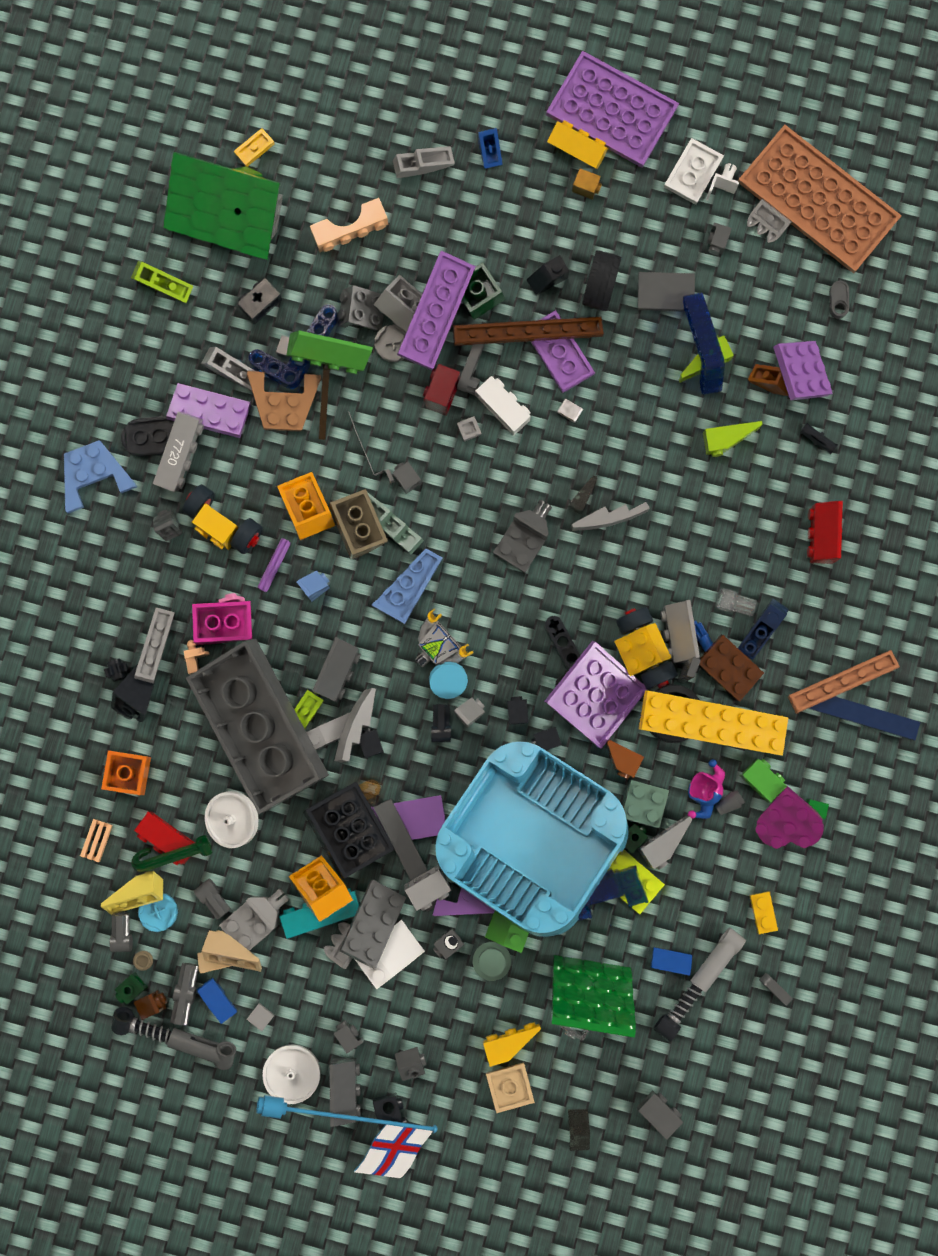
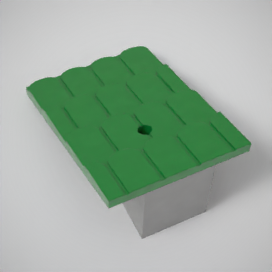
(222, 205)
(593, 996)

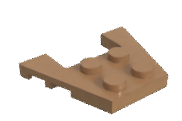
(280, 409)

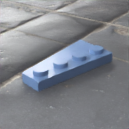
(406, 591)

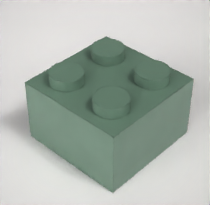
(645, 803)

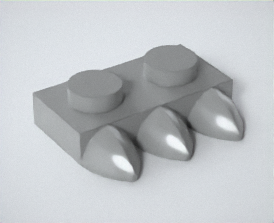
(769, 219)
(333, 952)

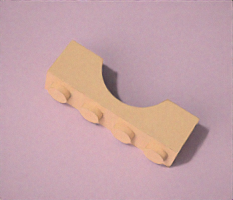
(329, 235)

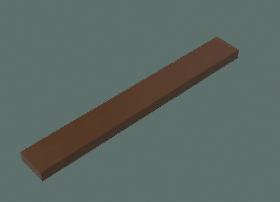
(527, 331)

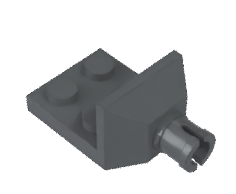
(524, 537)

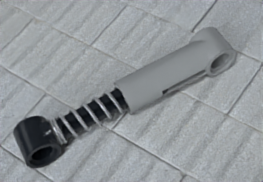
(727, 947)

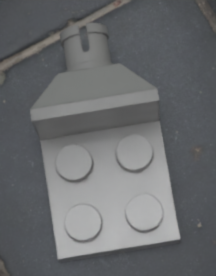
(254, 919)

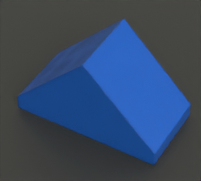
(489, 148)

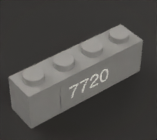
(178, 451)

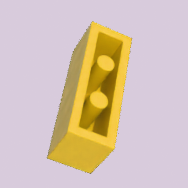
(578, 143)

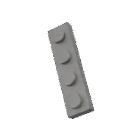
(154, 645)

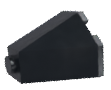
(132, 697)

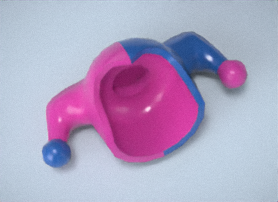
(706, 790)

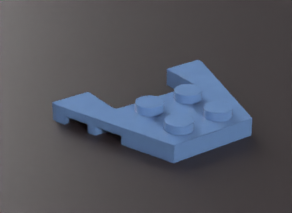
(89, 466)

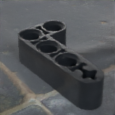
(563, 652)

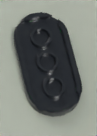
(147, 436)

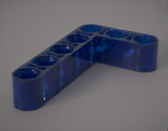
(706, 343)
(291, 367)

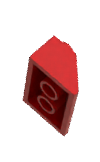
(825, 532)

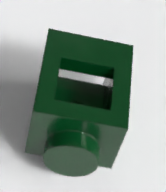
(632, 845)
(136, 985)

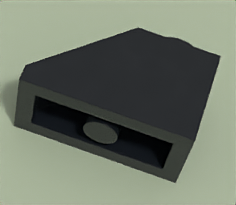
(548, 275)

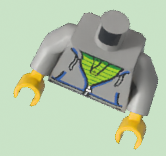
(438, 644)

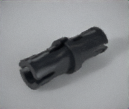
(818, 438)

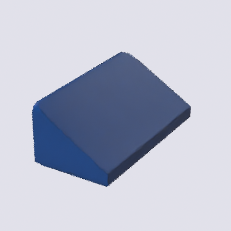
(671, 961)

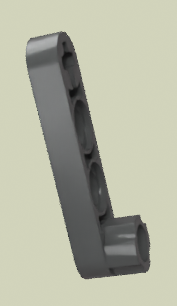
(467, 382)

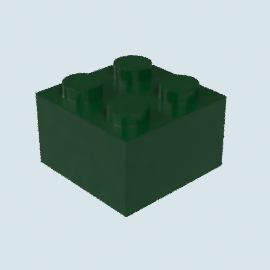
(481, 292)

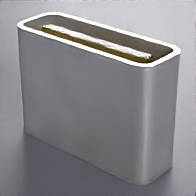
(570, 410)

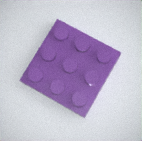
(802, 370)

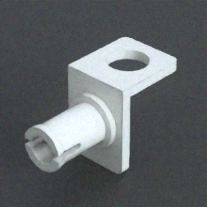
(724, 181)

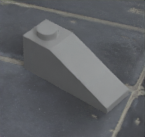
(227, 367)
(470, 711)
(328, 732)

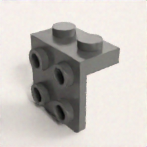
(359, 309)

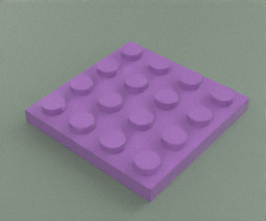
(596, 694)

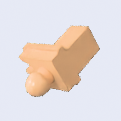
(191, 656)

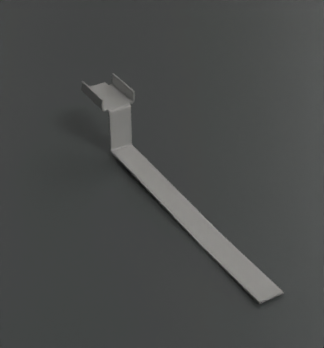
(389, 474)

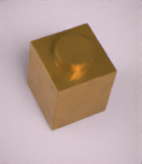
(586, 184)

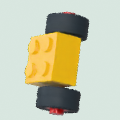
(216, 526)
(644, 648)

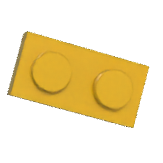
(254, 147)
(763, 912)

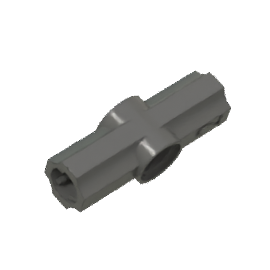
(184, 994)

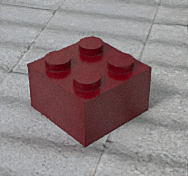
(442, 389)

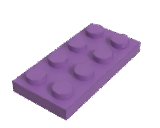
(218, 411)

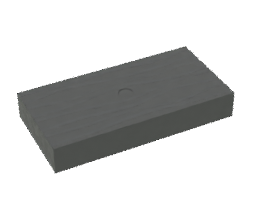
(257, 726)

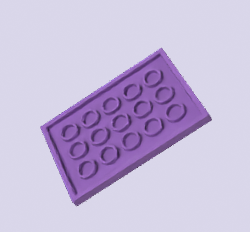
(613, 108)

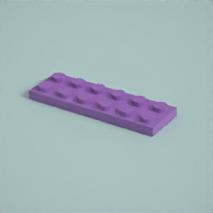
(436, 310)

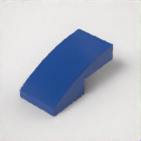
(216, 1000)

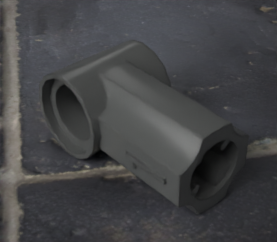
(209, 895)
(121, 939)

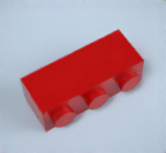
(162, 835)

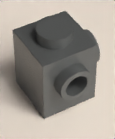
(410, 1063)

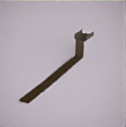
(324, 401)

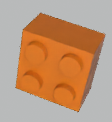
(126, 773)

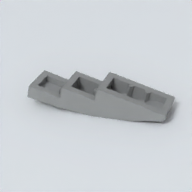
(602, 518)
(358, 719)

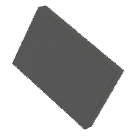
(664, 290)

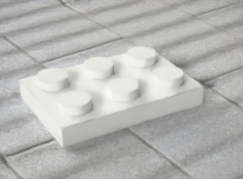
(693, 171)

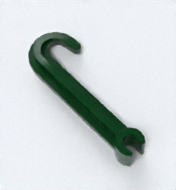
(200, 846)

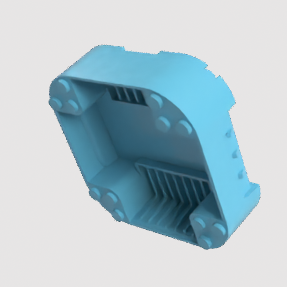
(532, 838)

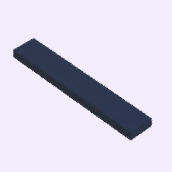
(869, 717)

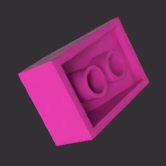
(221, 622)

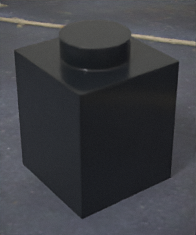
(517, 711)
(547, 739)
(370, 743)

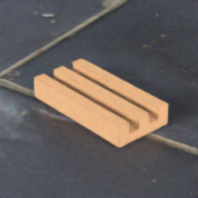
(89, 837)

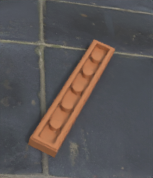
(843, 681)

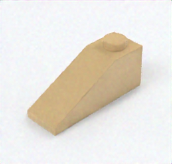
(226, 950)

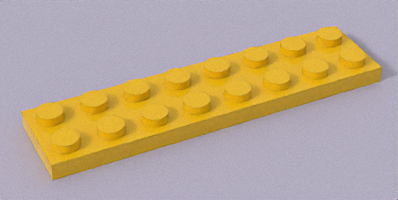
(713, 723)

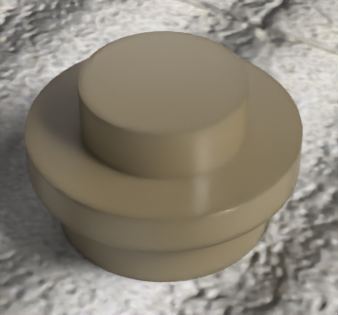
(143, 960)

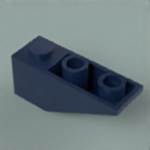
(763, 628)

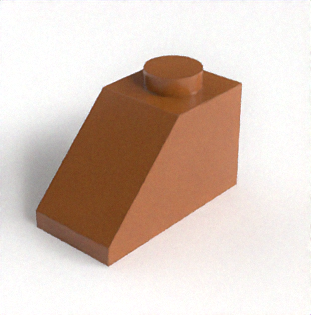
(768, 378)
(624, 760)

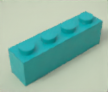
(303, 920)

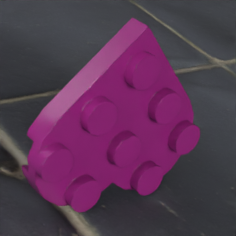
(789, 821)

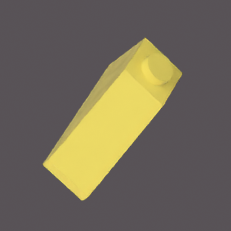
(137, 892)

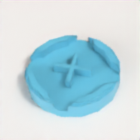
(448, 680)
(159, 915)

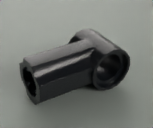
(441, 729)

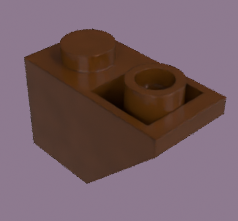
(151, 1004)

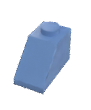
(314, 585)

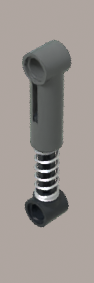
(220, 1054)

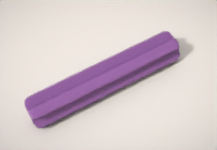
(274, 565)

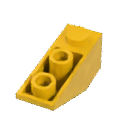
(506, 1046)

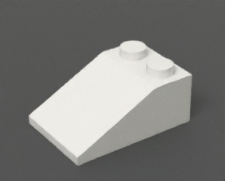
(398, 953)

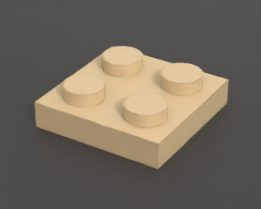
(510, 1087)

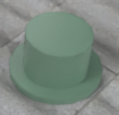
(491, 961)

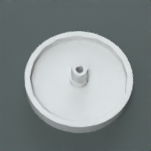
(231, 819)
(291, 1073)

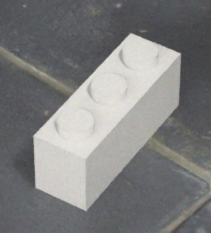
(503, 405)

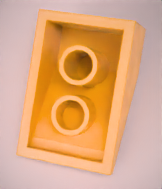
(306, 505)
(321, 888)

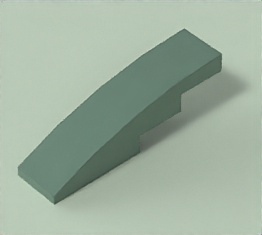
(395, 527)

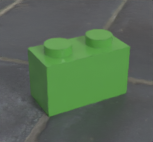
(763, 780)

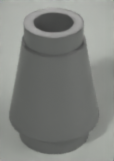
(730, 802)

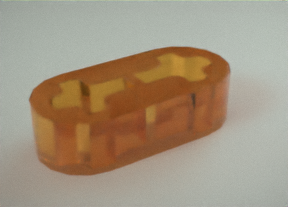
(370, 795)

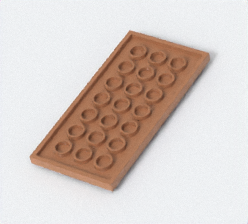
(819, 198)

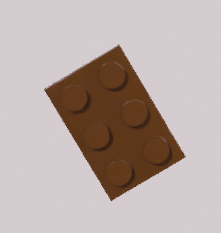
(730, 668)

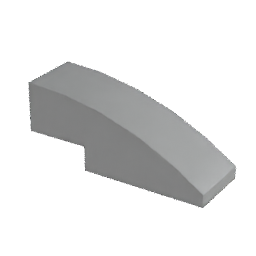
(423, 161)

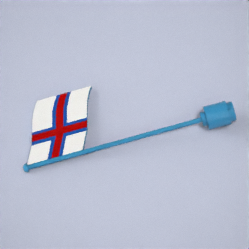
(391, 1149)

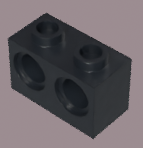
(394, 1115)

